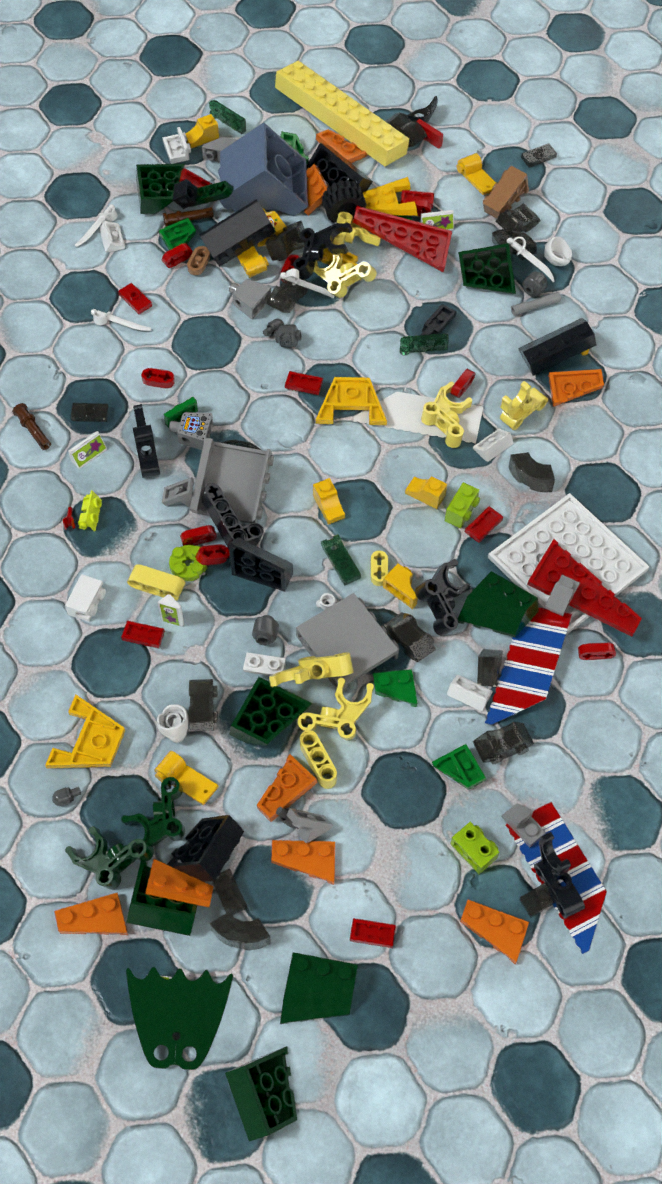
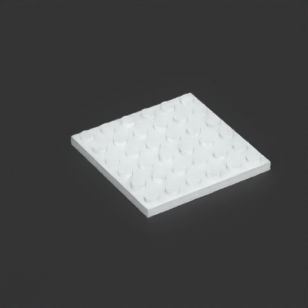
(582, 537)

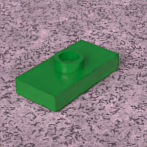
(176, 413)

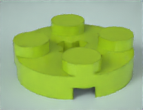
(179, 568)

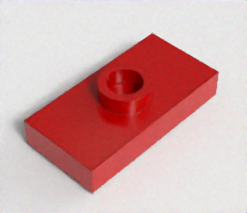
(433, 135)
(193, 178)
(418, 195)
(135, 298)
(304, 383)
(483, 524)
(143, 634)
(372, 933)

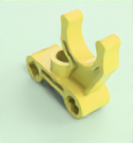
(365, 236)
(341, 277)
(522, 405)
(444, 415)
(310, 669)
(338, 718)

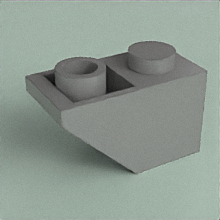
(212, 150)

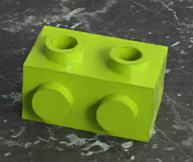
(462, 505)
(475, 847)

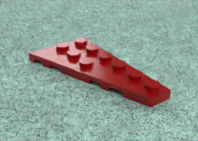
(413, 237)
(590, 596)

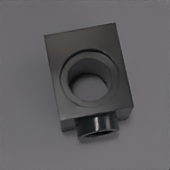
(185, 194)

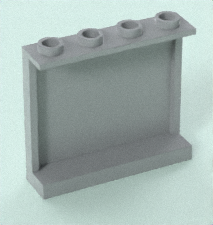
(240, 475)
(349, 629)

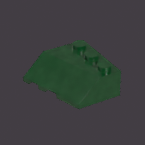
(156, 185)
(488, 268)
(499, 606)
(266, 713)
(158, 911)
(317, 988)
(263, 1094)

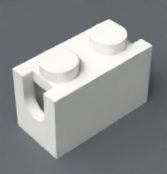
(85, 598)

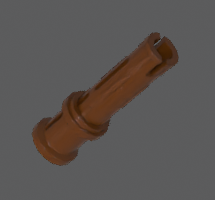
(172, 218)
(28, 421)

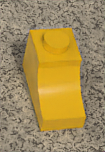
(203, 132)
(427, 491)
(328, 501)
(399, 583)

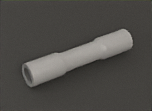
(526, 306)

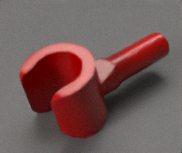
(69, 520)

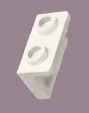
(176, 147)
(263, 664)

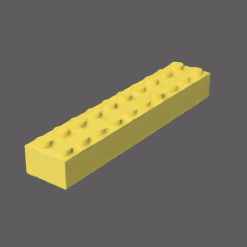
(341, 113)

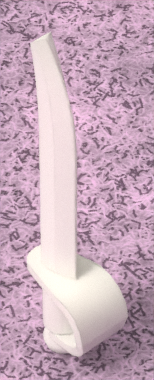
(108, 215)
(521, 250)
(293, 276)
(101, 318)

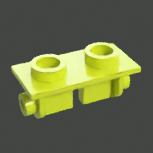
(91, 507)

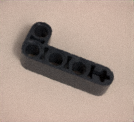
(214, 499)

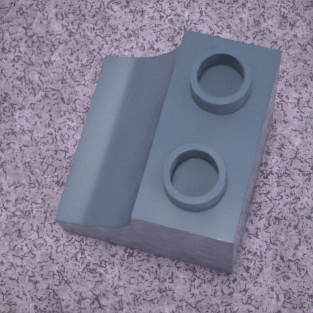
(265, 170)

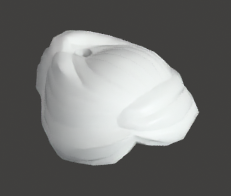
(558, 251)
(173, 723)

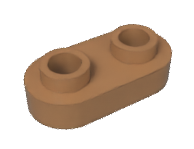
(198, 260)

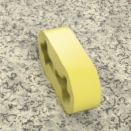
(375, 567)

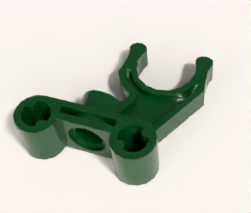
(164, 816)
(110, 865)

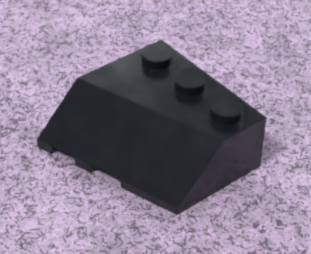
(259, 565)
(207, 848)

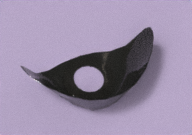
(427, 111)

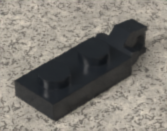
(438, 320)

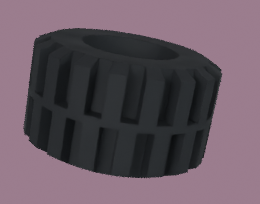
(342, 198)

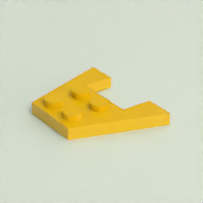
(385, 199)
(351, 394)
(96, 742)

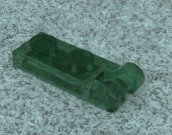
(227, 116)
(423, 343)
(341, 560)

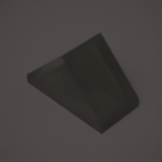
(489, 667)

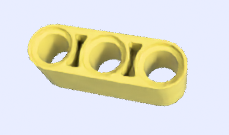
(155, 582)
(318, 750)

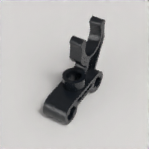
(316, 243)
(144, 437)
(439, 596)
(552, 869)

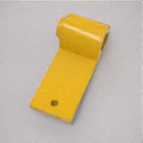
(472, 170)
(253, 262)
(192, 782)

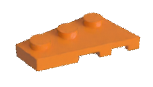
(346, 149)
(315, 188)
(573, 384)
(287, 788)
(311, 858)
(177, 885)
(93, 916)
(498, 928)

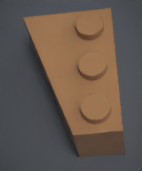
(506, 192)

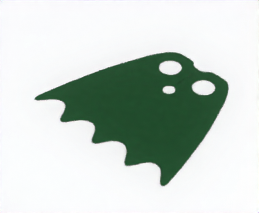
(177, 1006)

